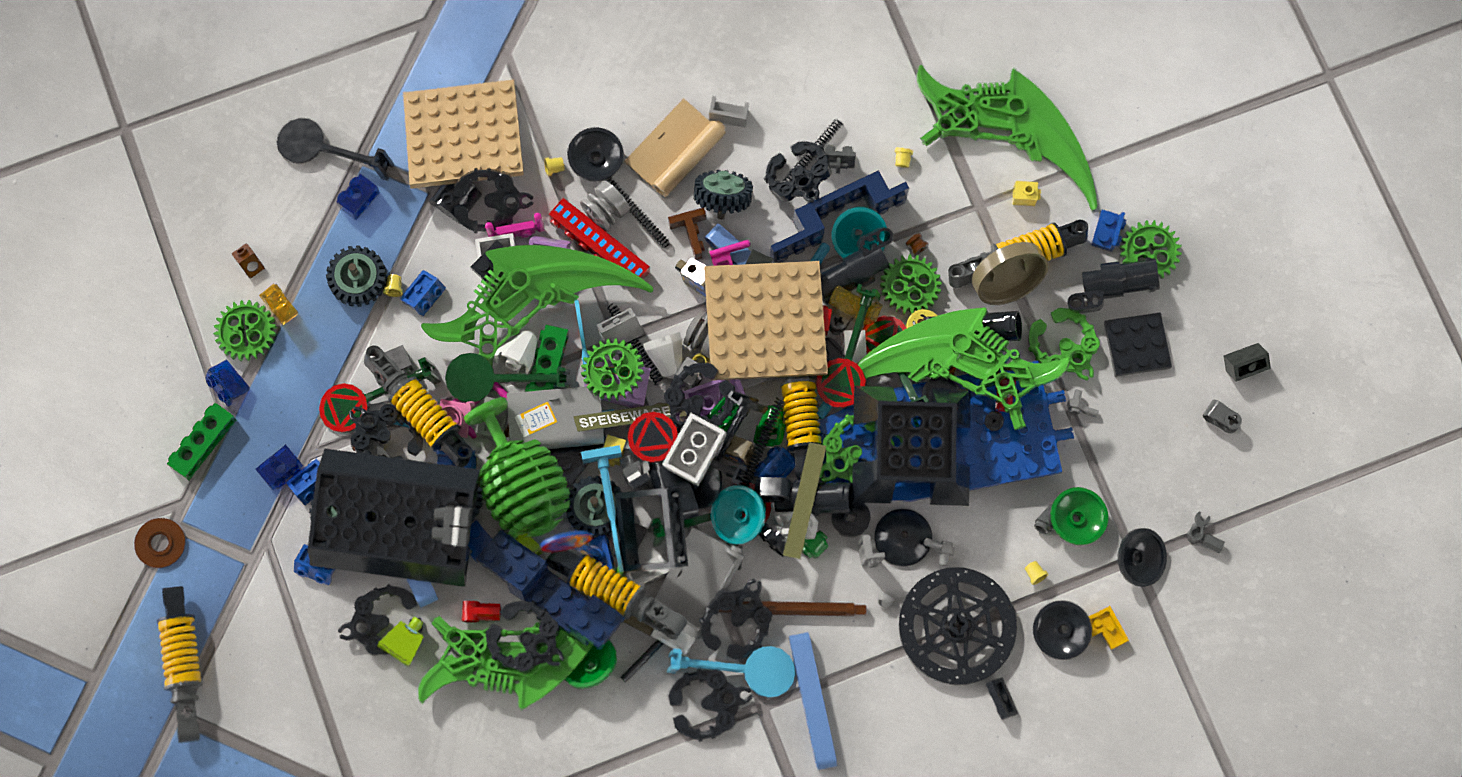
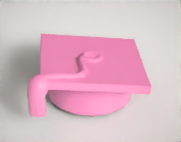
(457, 411)

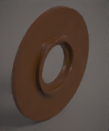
(163, 558)

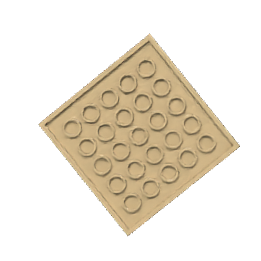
(460, 131)
(765, 320)

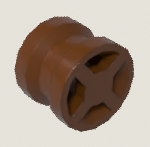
(917, 244)

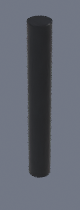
(641, 660)

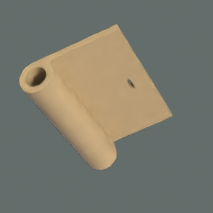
(674, 147)

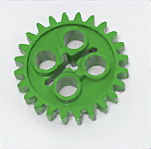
(1147, 234)
(902, 298)
(228, 333)
(628, 362)

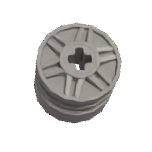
(606, 203)
(698, 333)

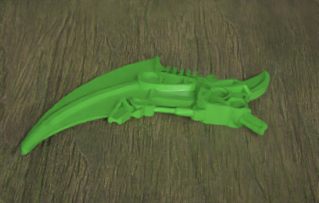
(1024, 111)
(529, 273)
(951, 341)
(531, 685)

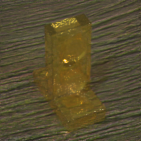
(278, 303)
(850, 303)

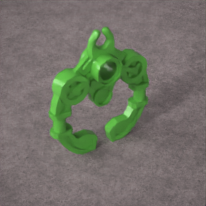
(1084, 351)
(835, 451)

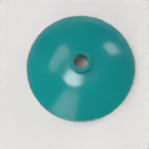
(848, 222)
(728, 510)

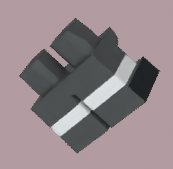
(632, 475)
(453, 534)

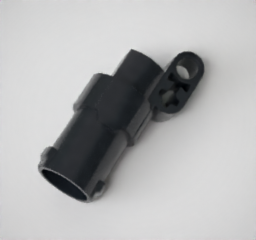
(858, 266)
(1114, 282)
(1004, 323)
(664, 478)
(829, 497)

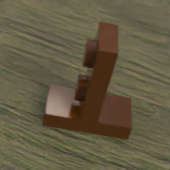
(687, 219)

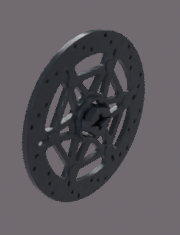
(962, 661)

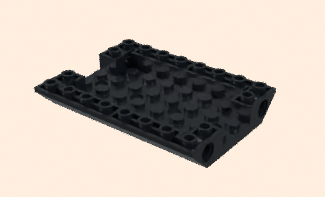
(393, 491)

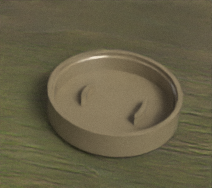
(1010, 273)

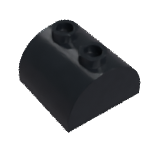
(446, 200)

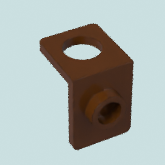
(244, 256)

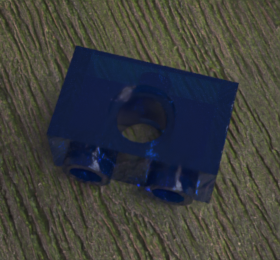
(356, 207)
(268, 468)

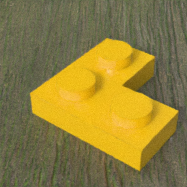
(1108, 624)

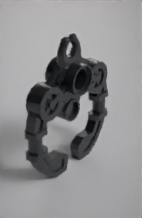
(804, 182)
(495, 200)
(676, 397)
(378, 431)
(740, 613)
(376, 623)
(532, 642)
(713, 702)

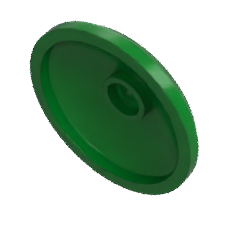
(1087, 507)
(602, 662)

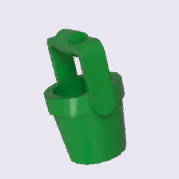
(779, 428)

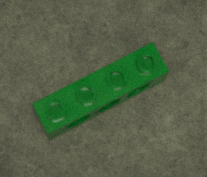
(549, 335)
(200, 452)

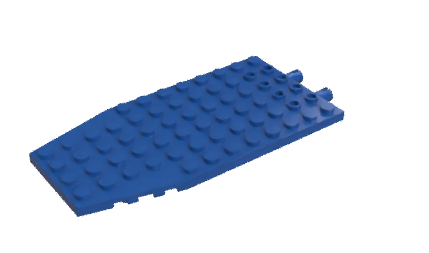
(992, 455)

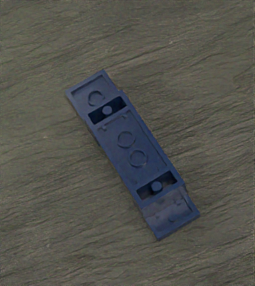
(808, 217)
(531, 580)

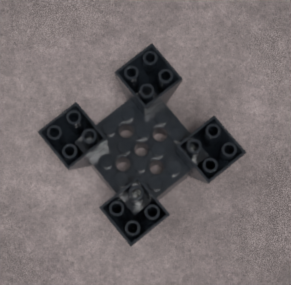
(938, 419)

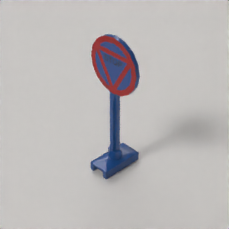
(597, 547)

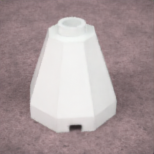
(518, 353)
(666, 354)

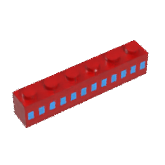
(594, 238)

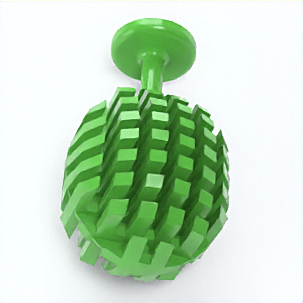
(520, 480)

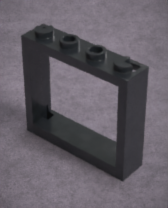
(673, 529)

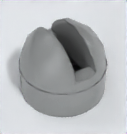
(885, 600)

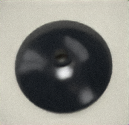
(595, 143)
(902, 550)
(1149, 557)
(1049, 633)

